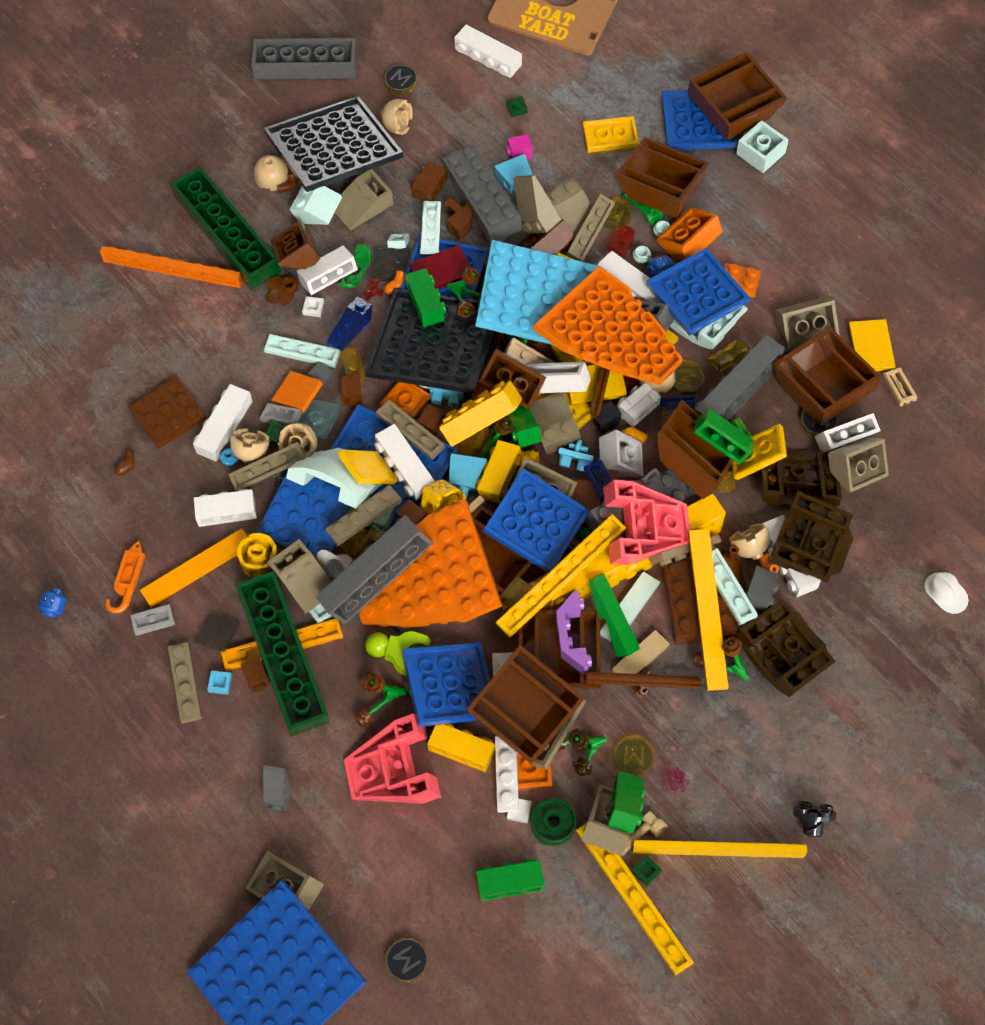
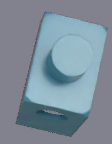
(510, 169)
(466, 472)

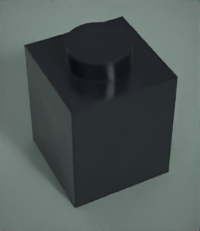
(609, 418)

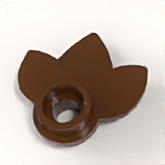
(279, 290)

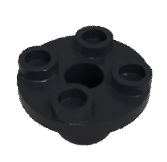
(814, 817)

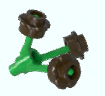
(503, 427)
(580, 739)

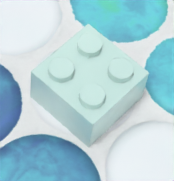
(762, 146)

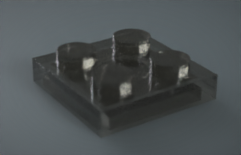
(387, 262)

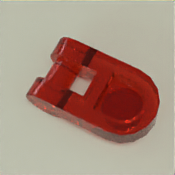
(624, 235)

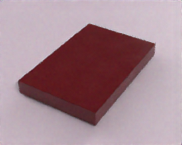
(443, 266)

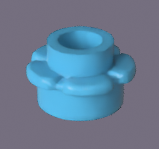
(228, 461)

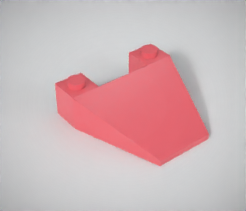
(651, 522)
(385, 767)

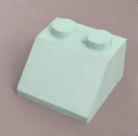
(315, 205)

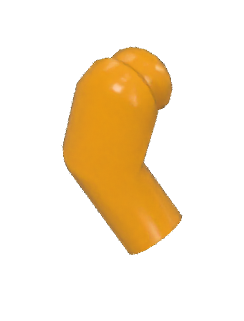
(635, 433)

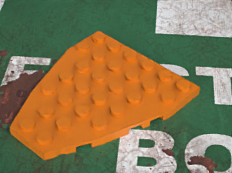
(610, 330)
(445, 582)

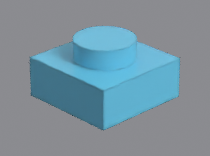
(219, 682)

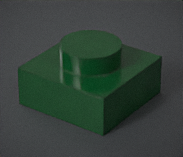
(516, 106)
(274, 431)
(646, 870)

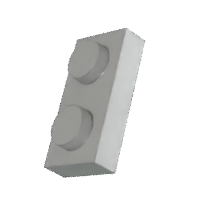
(152, 620)

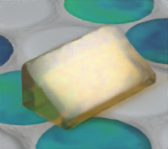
(729, 355)
(352, 363)
(474, 444)

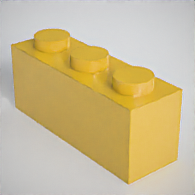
(499, 471)
(461, 746)

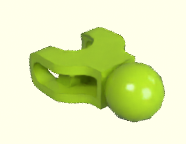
(380, 645)

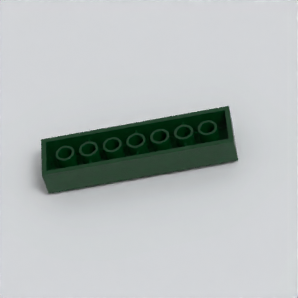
(225, 228)
(282, 654)

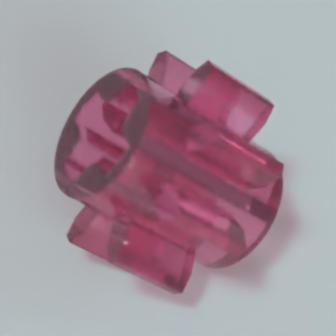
(676, 786)

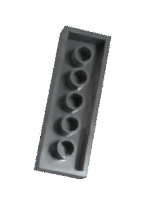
(304, 58)
(483, 193)
(743, 379)
(665, 483)
(374, 570)

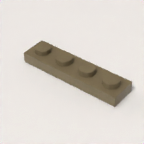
(590, 228)
(410, 429)
(266, 467)
(363, 515)
(678, 553)
(184, 682)
(551, 749)

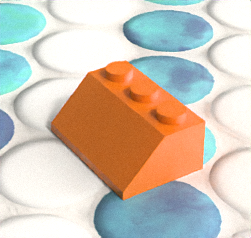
(690, 234)

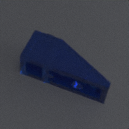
(351, 323)

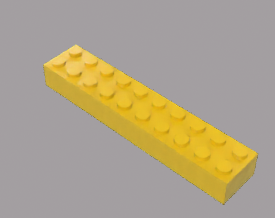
(702, 515)

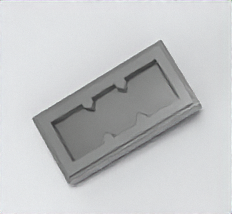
(280, 414)

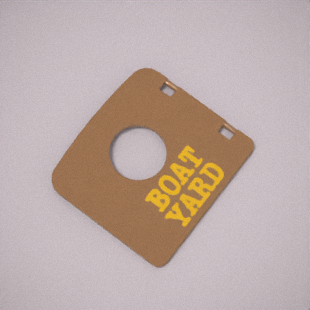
(560, 26)

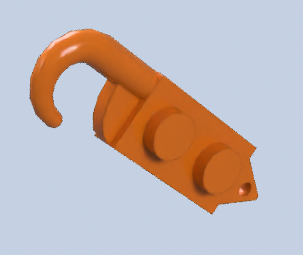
(127, 577)

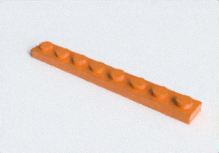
(170, 266)

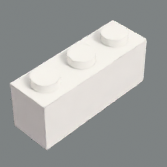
(327, 270)
(847, 433)
(225, 507)

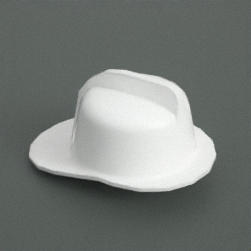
(332, 563)
(946, 592)

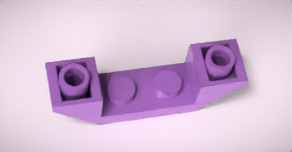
(575, 657)

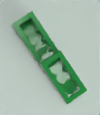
(609, 608)

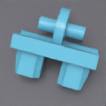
(453, 396)
(567, 455)

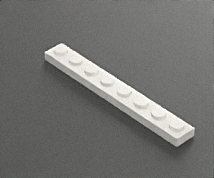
(505, 760)

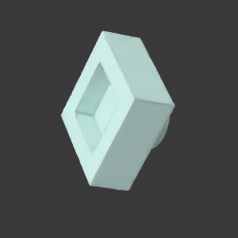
(398, 241)

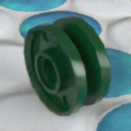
(553, 809)

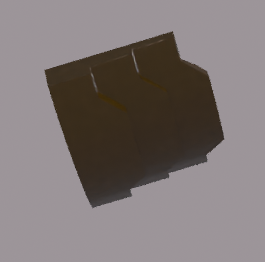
(803, 472)
(813, 538)
(784, 648)

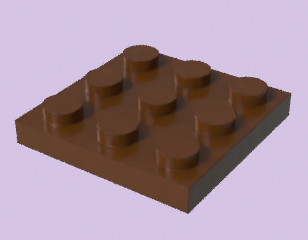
(167, 412)

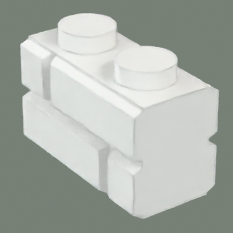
(638, 404)

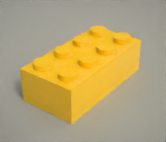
(480, 413)

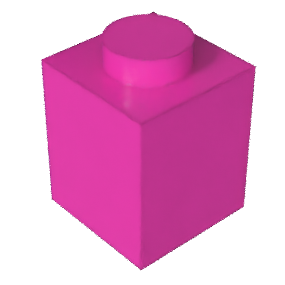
(519, 146)

